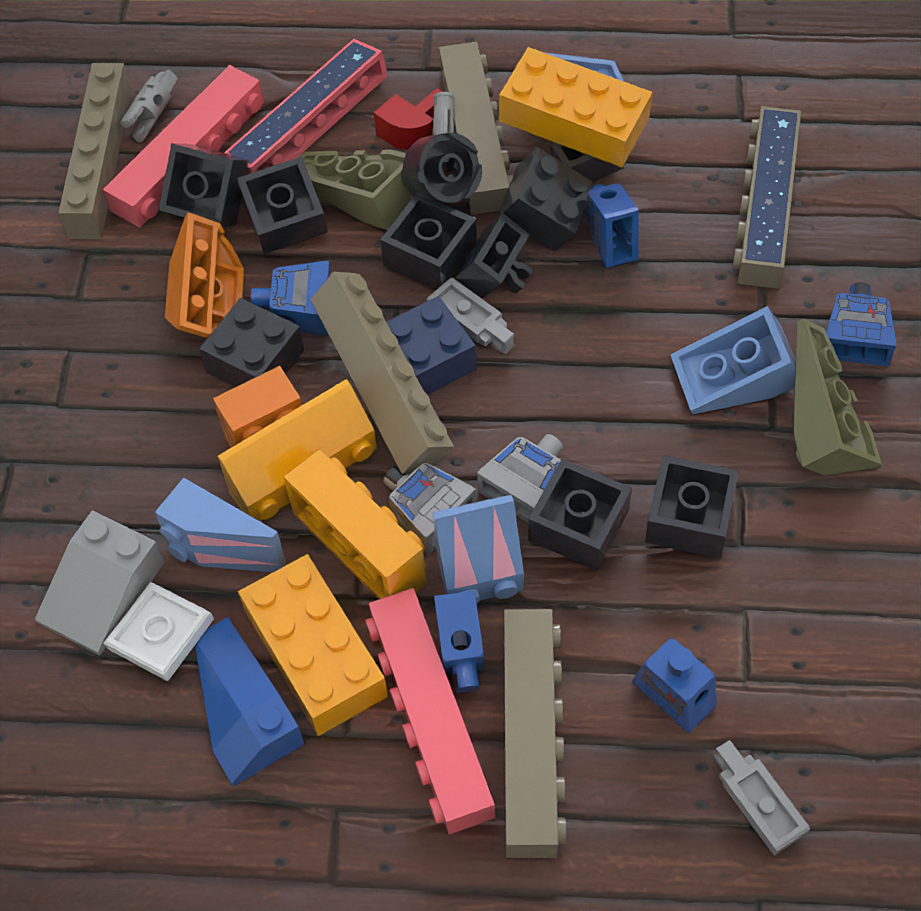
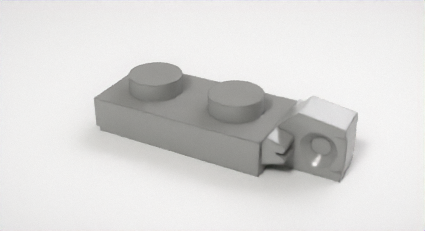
(476, 316)
(760, 799)

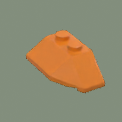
(202, 277)

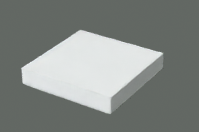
(159, 631)

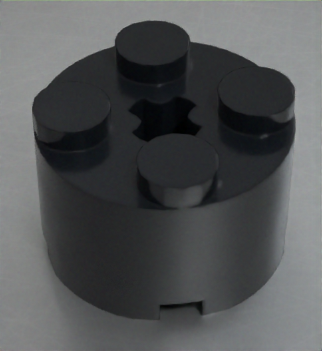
(442, 168)

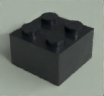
(203, 183)
(546, 198)
(282, 205)
(428, 241)
(250, 344)
(691, 506)
(579, 514)

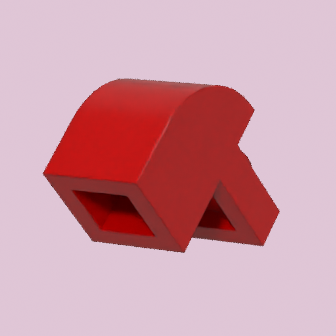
(403, 123)

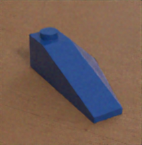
(243, 708)

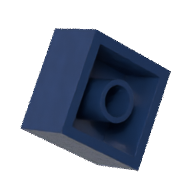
(434, 344)

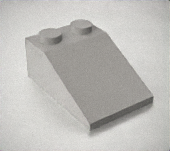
(98, 581)

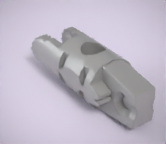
(149, 104)

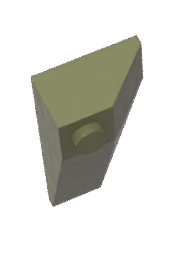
(361, 184)
(824, 420)

